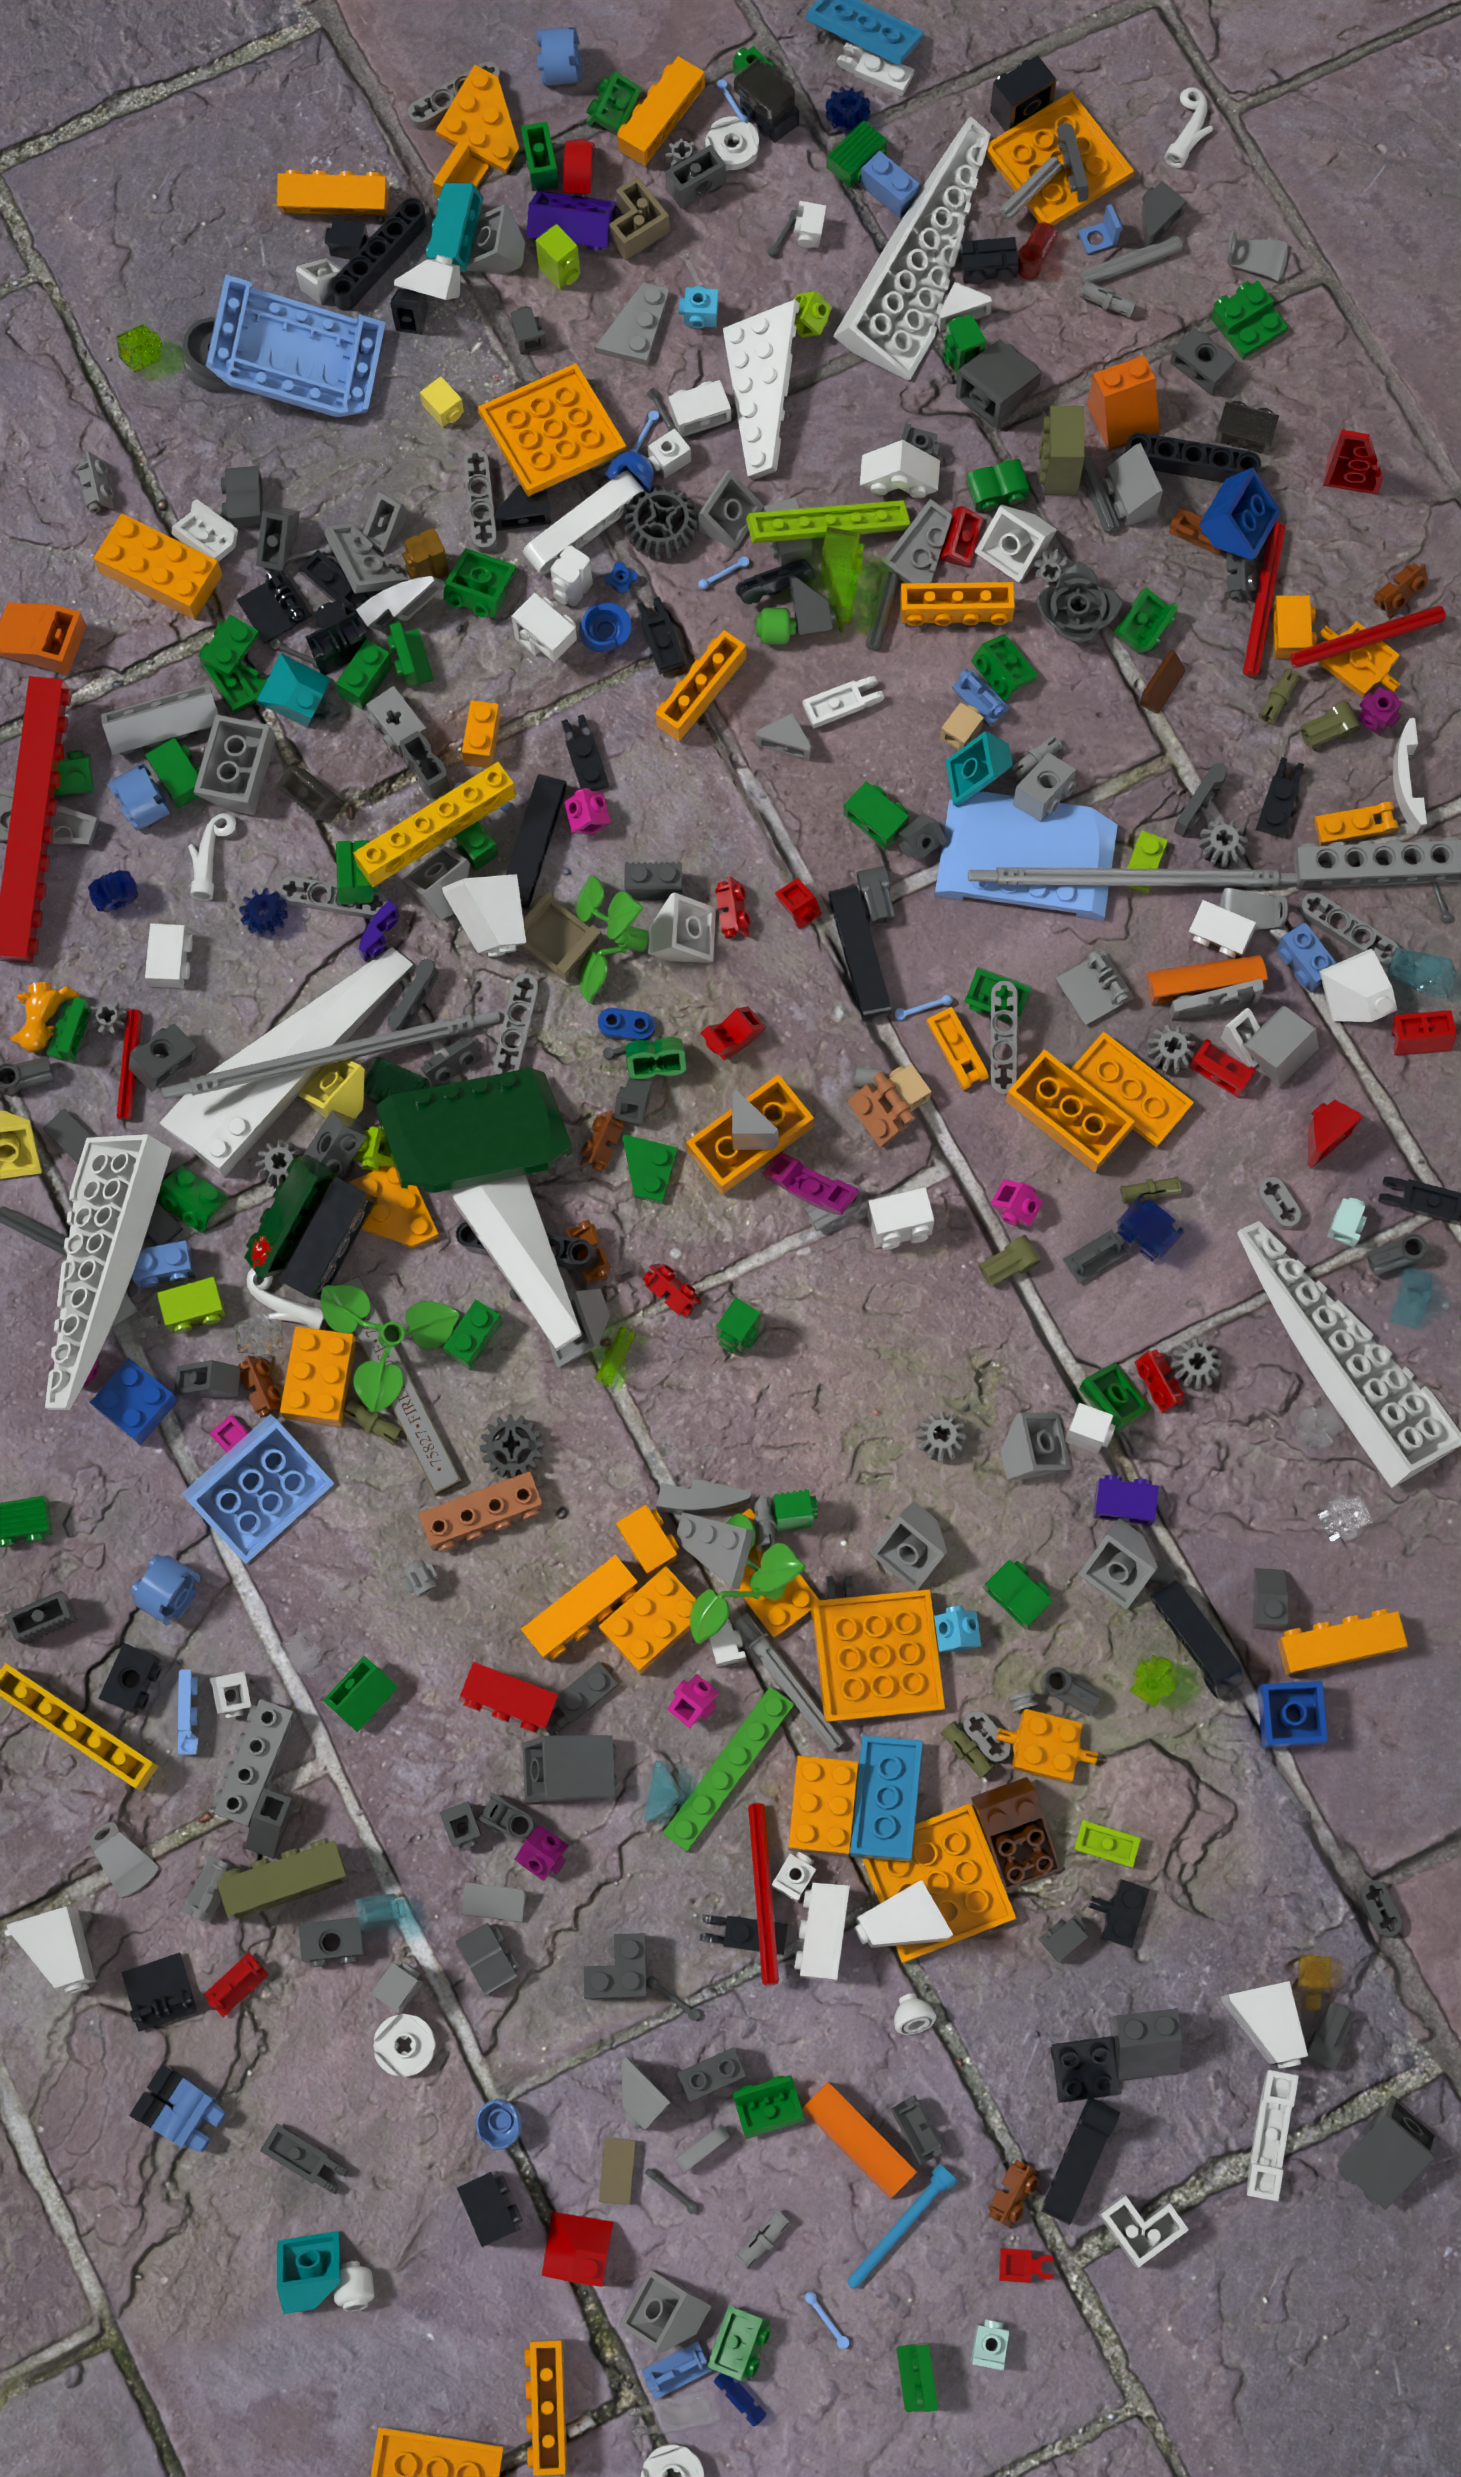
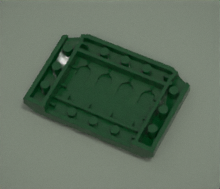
(474, 1131)

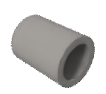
(865, 1076)

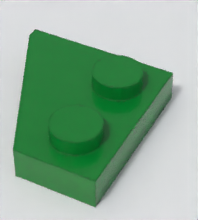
(649, 1167)

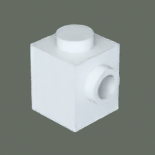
(669, 453)

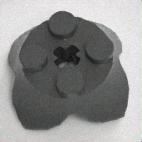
(1078, 587)

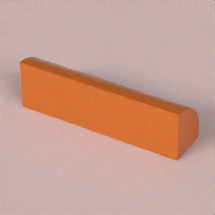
(1196, 979)
(859, 2140)

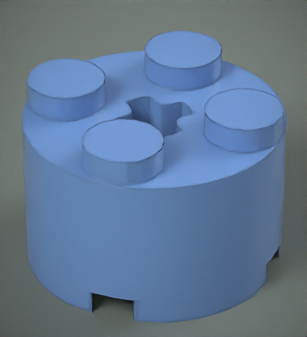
(560, 56)
(140, 797)
(165, 1589)

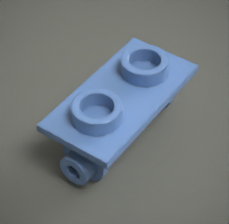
(981, 696)
(676, 2370)

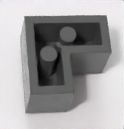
(628, 1975)

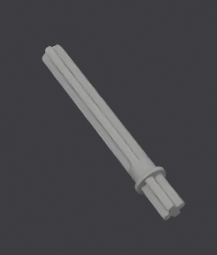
(788, 1681)

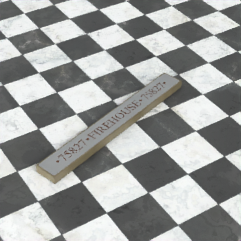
(409, 1408)

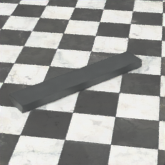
(72, 1138)

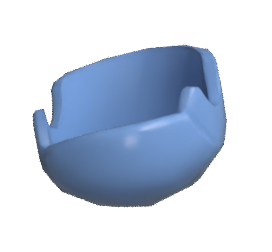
(498, 2124)

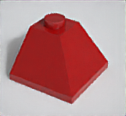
(1329, 1129)
(577, 2249)

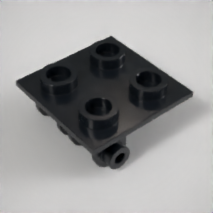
(274, 606)
(336, 643)
(159, 1992)
(1085, 2069)

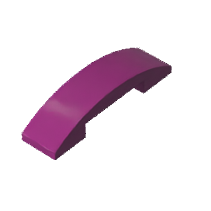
(809, 1185)

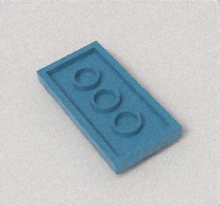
(867, 27)
(886, 1798)

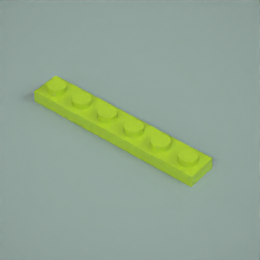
(813, 522)

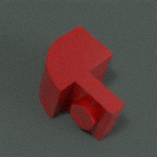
(578, 166)
(733, 1033)

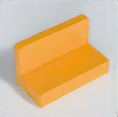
(460, 168)

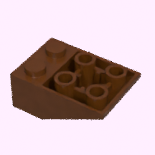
(1016, 1833)

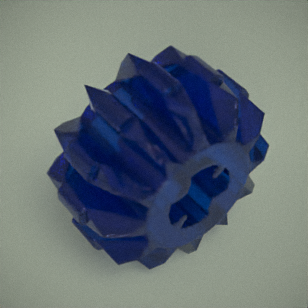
(847, 108)
(113, 891)
(262, 902)

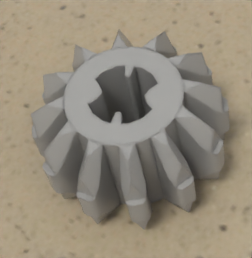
(1230, 836)
(1160, 1044)
(267, 1165)
(1207, 1369)
(938, 1446)

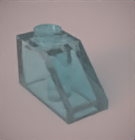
(380, 1912)

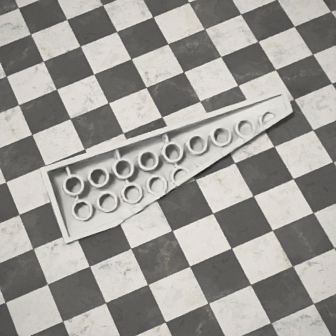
(905, 290)
(229, 1121)
(108, 1225)
(514, 1236)
(1376, 1398)

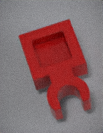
(1017, 2265)

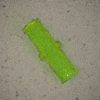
(615, 1356)

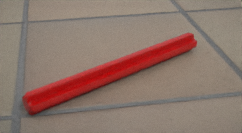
(1264, 601)
(1367, 636)
(763, 1894)

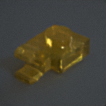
(1314, 1974)

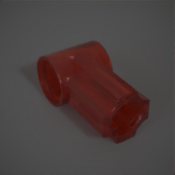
(1036, 250)

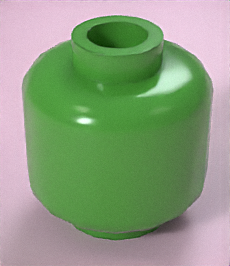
(775, 626)

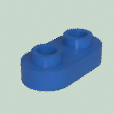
(625, 1025)

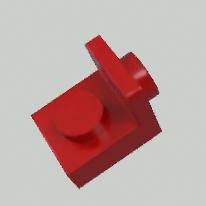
(799, 903)

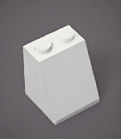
(489, 912)
(903, 1920)
(57, 1948)
(1270, 2022)

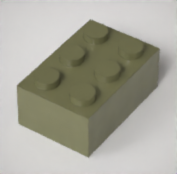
(1062, 450)

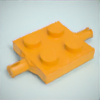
(1361, 667)
(1047, 1746)

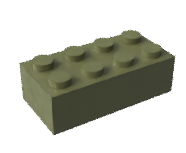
(282, 1880)

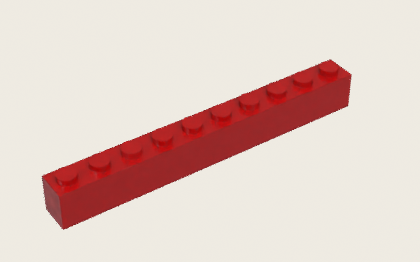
(31, 817)

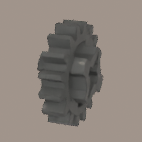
(497, 1447)

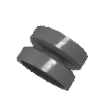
(195, 354)

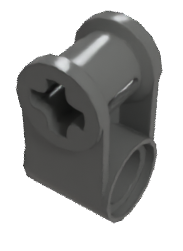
(502, 1816)

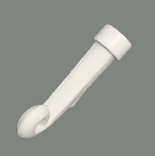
(1191, 134)
(202, 885)
(286, 1309)

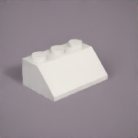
(822, 1931)

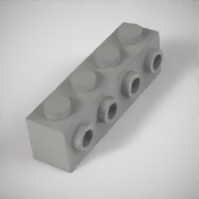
(160, 719)
(255, 1762)

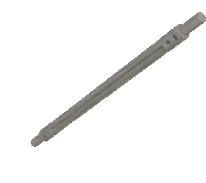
(1132, 877)
(329, 1055)

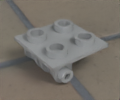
(1094, 987)

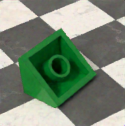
(1114, 1394)

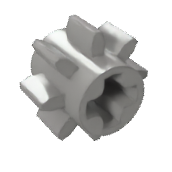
(679, 152)
(1048, 573)
(116, 1018)
(420, 1578)

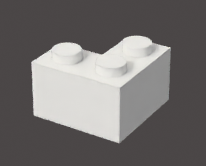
(900, 467)
(543, 628)
(1142, 2237)

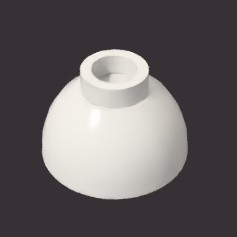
(913, 2015)

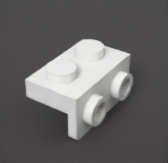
(206, 531)

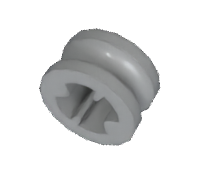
(1023, 1701)

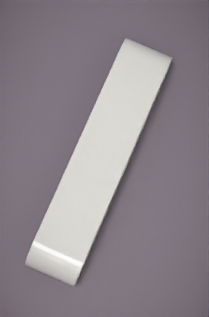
(583, 521)

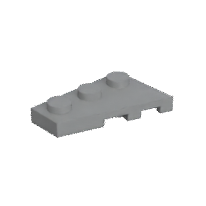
(636, 327)
(919, 547)
(360, 563)
(1218, 1001)
(716, 1545)

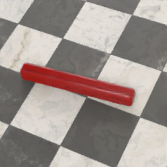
(127, 1078)

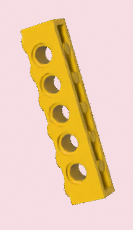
(435, 824)
(75, 1728)

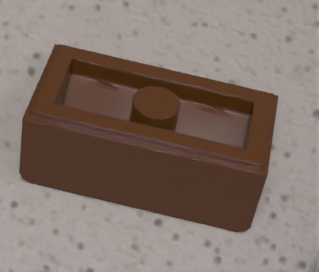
(1162, 683)

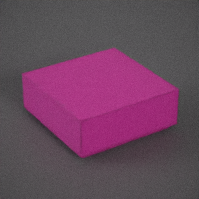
(229, 1433)

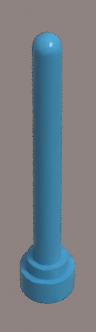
(941, 2181)

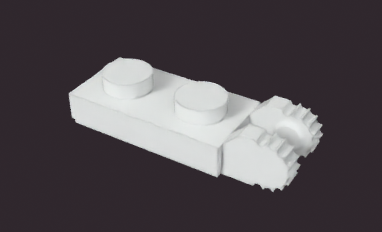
(875, 69)
(841, 701)

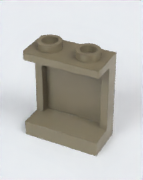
(558, 937)

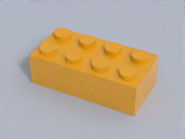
(158, 566)
(1069, 1111)
(714, 1148)

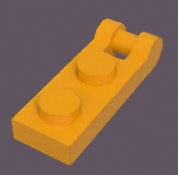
(1355, 824)
(956, 1047)

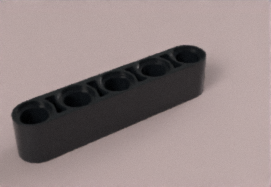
(382, 242)
(1204, 453)
(536, 834)
(859, 953)
(565, 1258)

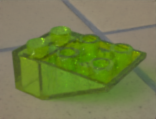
(840, 571)

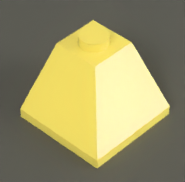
(336, 1088)
(17, 1147)

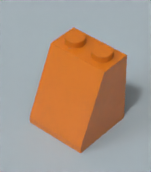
(1124, 401)

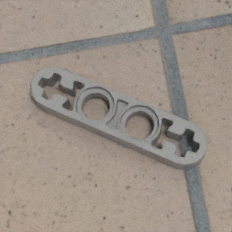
(449, 91)
(478, 501)
(331, 903)
(1352, 925)
(518, 1028)
(1009, 1037)

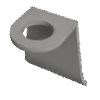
(1258, 256)
(1255, 907)
(122, 1860)

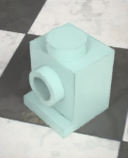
(1348, 1221)
(990, 2358)

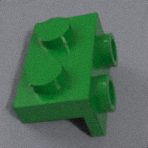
(1145, 621)
(228, 647)
(412, 656)
(75, 773)
(980, 994)
(190, 1198)
(768, 2106)

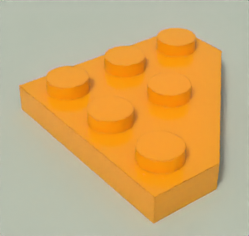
(481, 120)
(398, 1211)

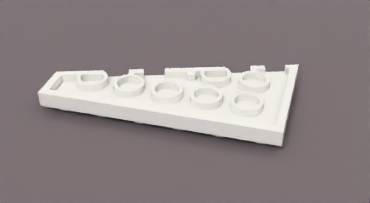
(760, 378)

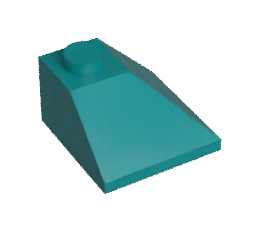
(293, 690)
(977, 766)
(307, 2270)

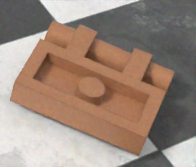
(876, 1114)

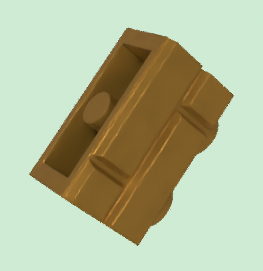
(425, 556)

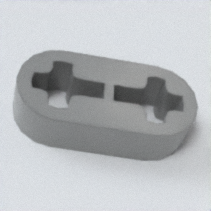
(1284, 1199)
(991, 1730)
(702, 2148)

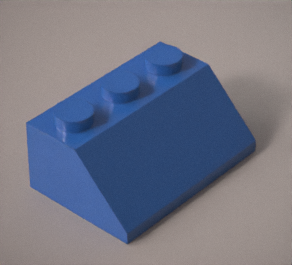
(1241, 515)

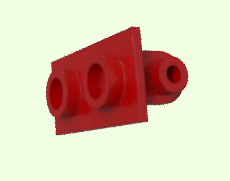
(732, 896)
(681, 1294)
(1152, 1369)
(235, 1985)

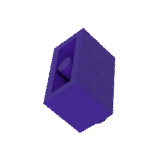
(1129, 1501)

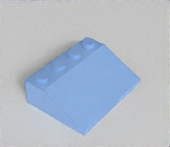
(258, 1488)

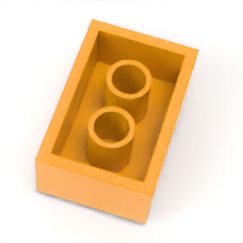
(318, 1376)
(650, 1620)
(823, 1806)

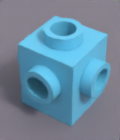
(699, 307)
(957, 1630)

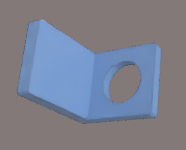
(1108, 229)

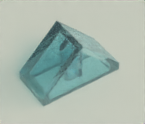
(1411, 1297)
(663, 1793)

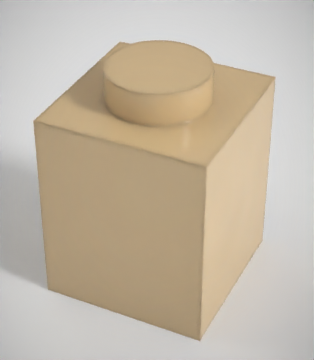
(961, 726)
(910, 1086)

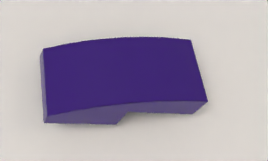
(373, 938)

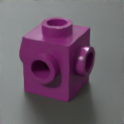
(1380, 710)
(542, 1853)

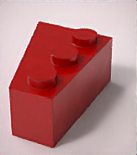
(507, 1698)

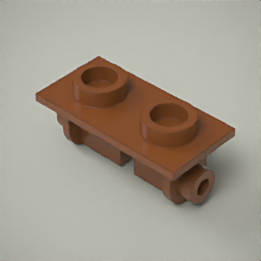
(1187, 527)
(1410, 582)
(595, 1150)
(587, 1232)
(256, 1374)
(1010, 2205)

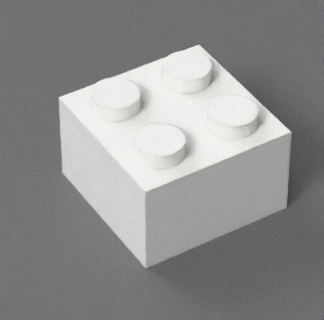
(900, 1218)

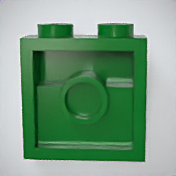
(1248, 319)
(478, 583)

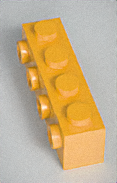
(660, 110)
(332, 193)
(957, 603)
(700, 685)
(579, 1608)
(1341, 1643)
(548, 2407)

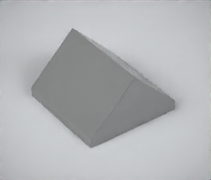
(726, 511)
(1283, 1045)
(750, 1127)

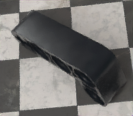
(1218, 1664)
(1080, 2160)

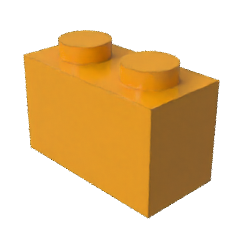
(1292, 625)
(481, 734)
(647, 1540)

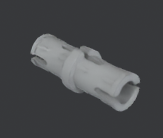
(1108, 299)
(1033, 757)
(764, 1522)
(762, 2239)

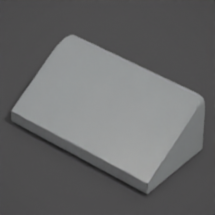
(494, 1902)

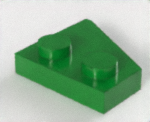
(240, 689)

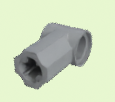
(821, 1218)

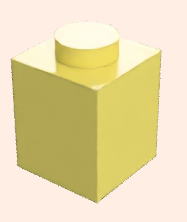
(442, 402)

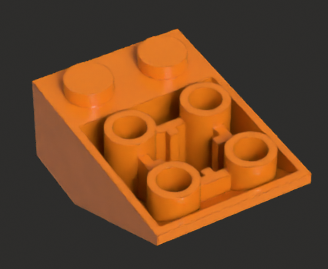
(41, 635)

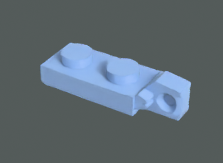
(186, 1713)

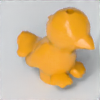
(40, 1006)

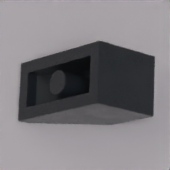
(409, 311)
(523, 510)

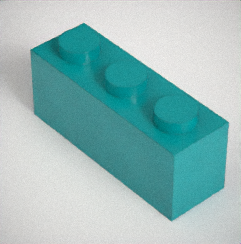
(455, 223)

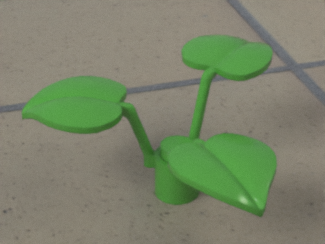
(621, 915)
(374, 1382)
(777, 1569)

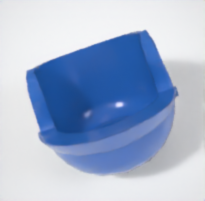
(636, 464)
(605, 627)

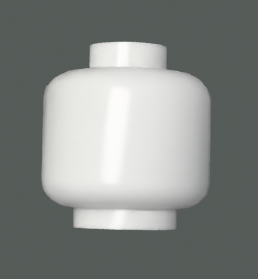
(355, 2287)

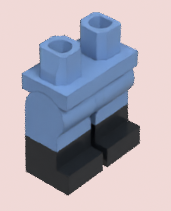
(187, 2115)

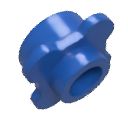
(621, 586)

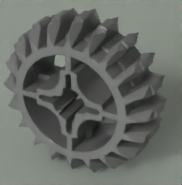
(677, 508)

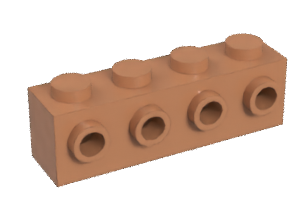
(481, 1511)

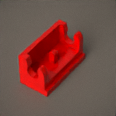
(1423, 1032)
(1221, 1069)

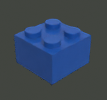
(134, 1401)
(1292, 1714)

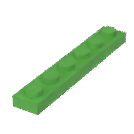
(728, 1769)

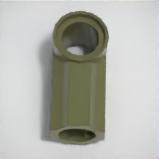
(1337, 722)
(1017, 1257)

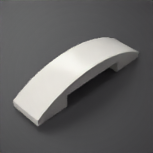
(1411, 808)
(1271, 2135)

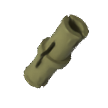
(1279, 696)
(1151, 1189)
(373, 1422)
(967, 1750)

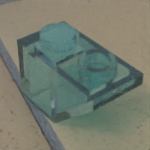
(1423, 972)

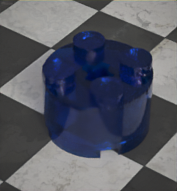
(1149, 1228)

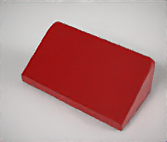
(961, 537)

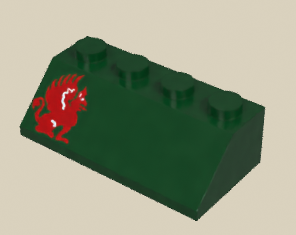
(289, 1215)

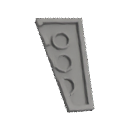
(68, 825)

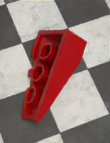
(1353, 464)

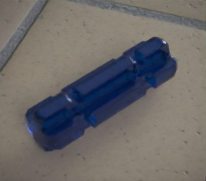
(740, 2399)

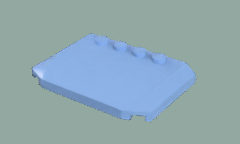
(294, 350)
(995, 833)

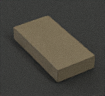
(617, 2171)

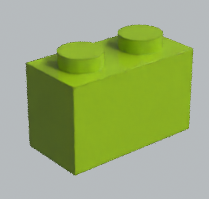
(558, 257)
(192, 1305)

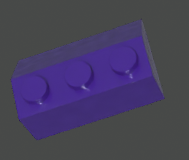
(580, 217)

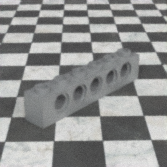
(1372, 873)

